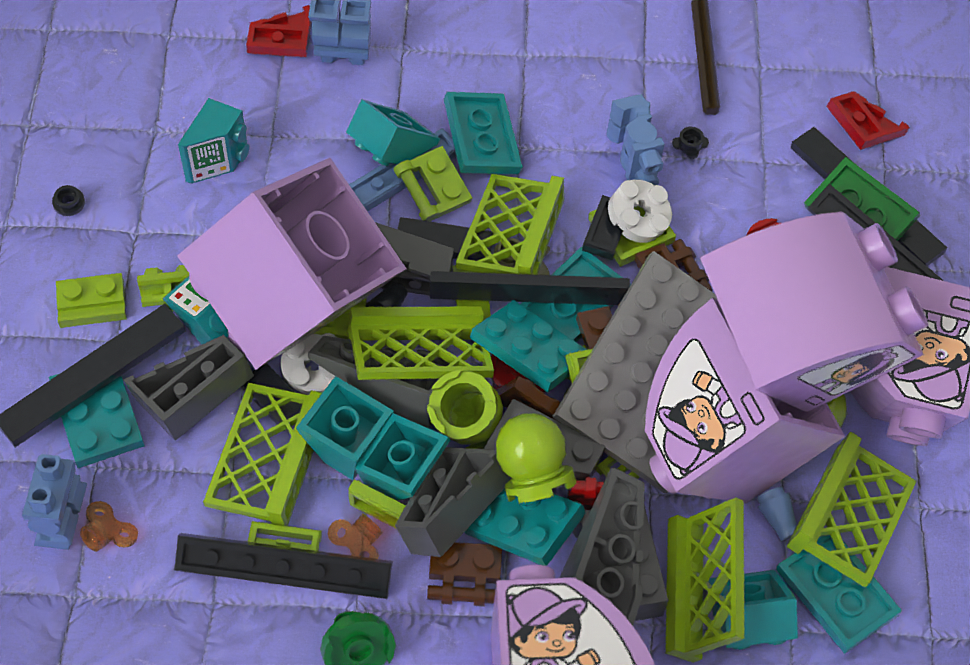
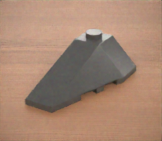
(404, 396)
(609, 544)

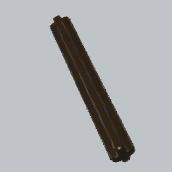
(705, 57)

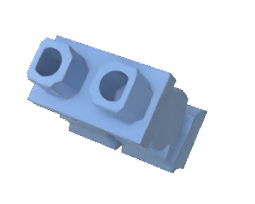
(341, 33)
(641, 149)
(54, 501)

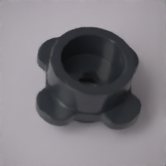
(687, 136)

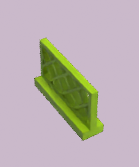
(535, 239)
(420, 326)
(292, 468)
(825, 501)
(688, 578)

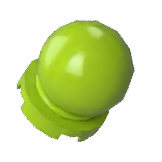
(465, 407)
(532, 454)

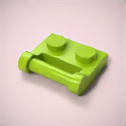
(441, 180)

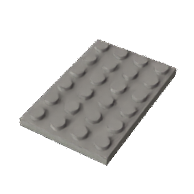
(616, 379)

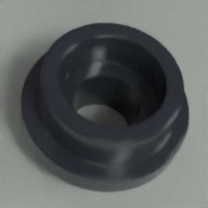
(65, 194)

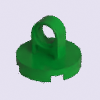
(358, 640)

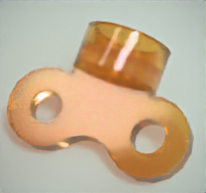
(106, 528)
(357, 537)

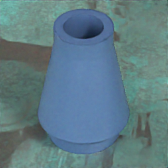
(778, 511)

